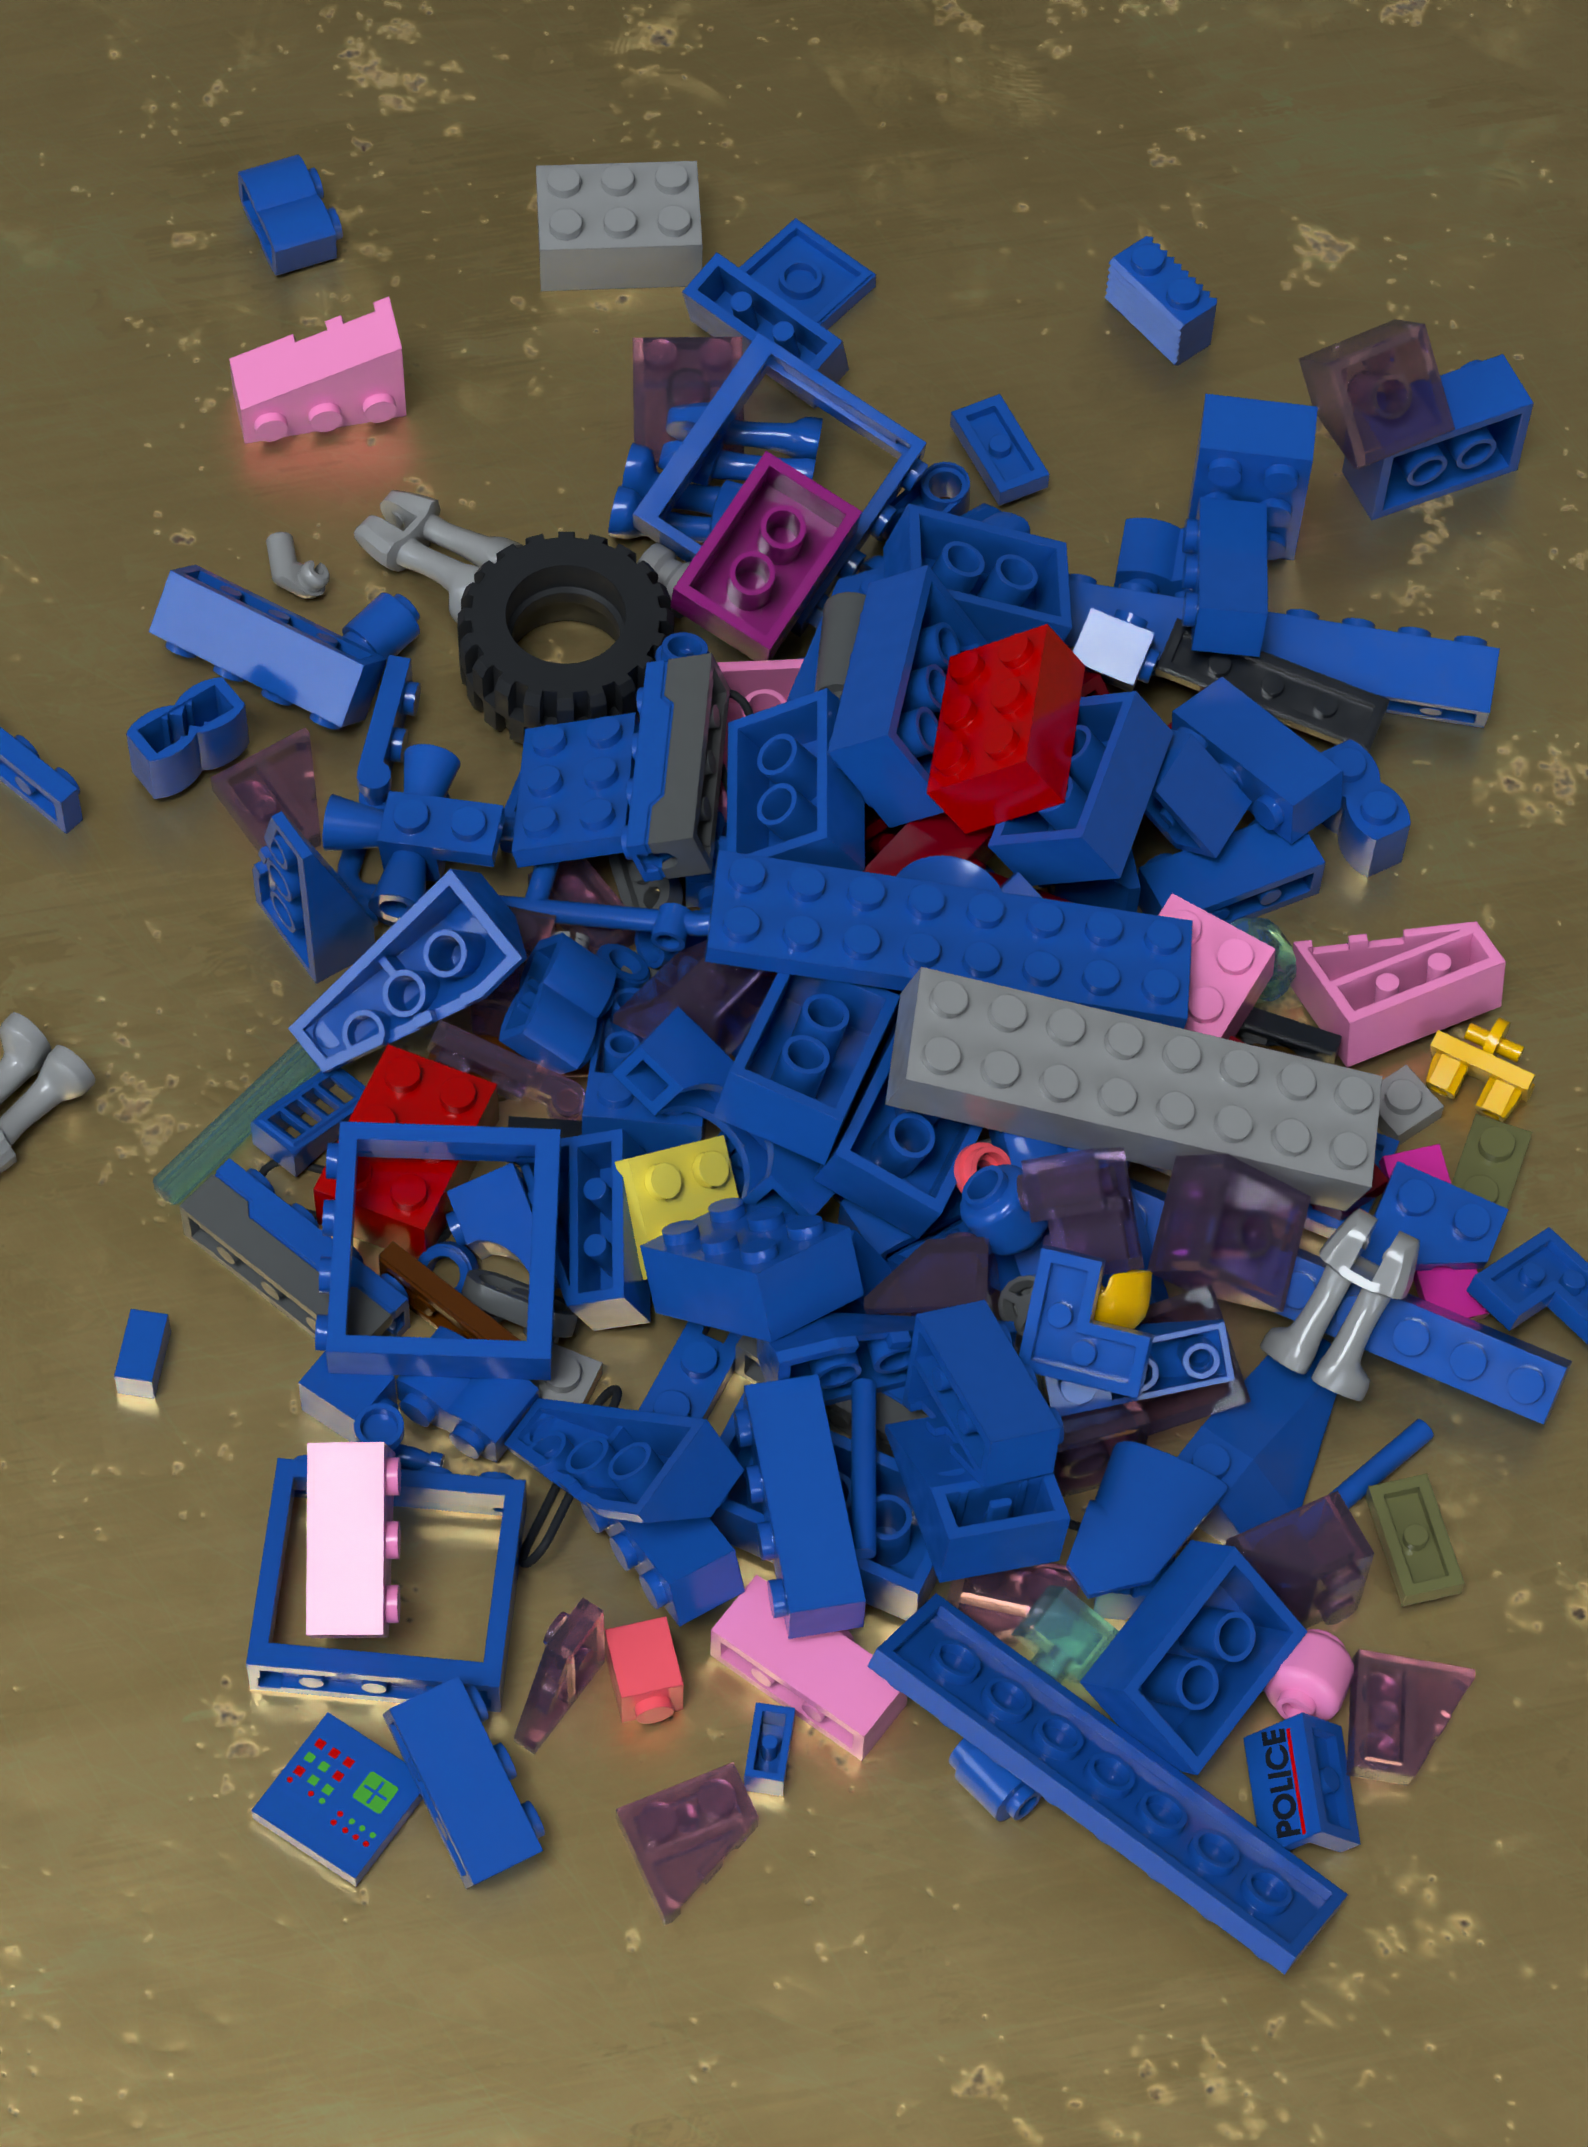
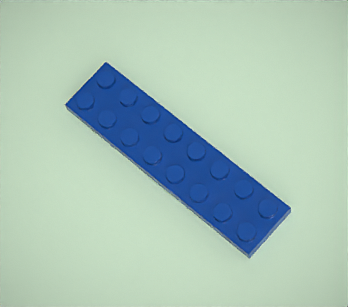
(888, 927)
(1108, 1782)

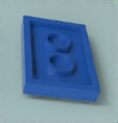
(573, 790)

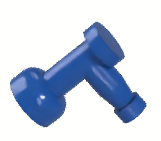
(385, 1424)

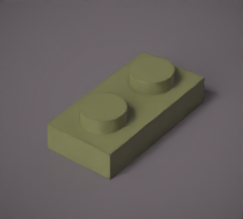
(1492, 1159)
(1414, 1540)

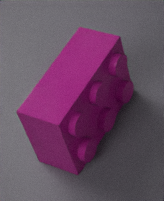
(765, 558)

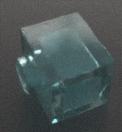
(1064, 1634)

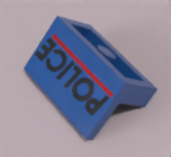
(1302, 1784)

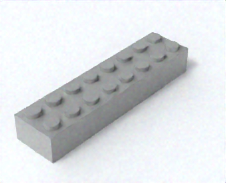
(1130, 1083)

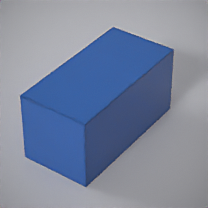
(142, 1353)
(769, 1749)

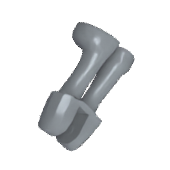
(406, 538)
(60, 1079)
(1341, 1365)

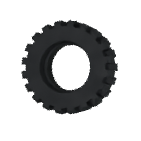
(548, 584)

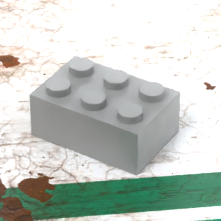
(618, 225)

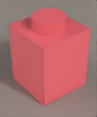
(644, 1671)

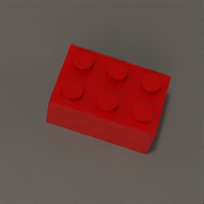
(1006, 729)
(408, 1196)

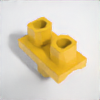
(1504, 1081)

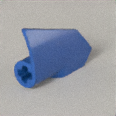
(1139, 1518)

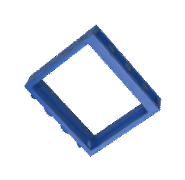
(768, 357)
(440, 1355)
(387, 1675)

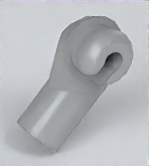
(289, 573)

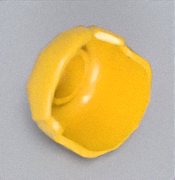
(1125, 1299)

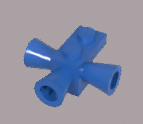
(416, 830)

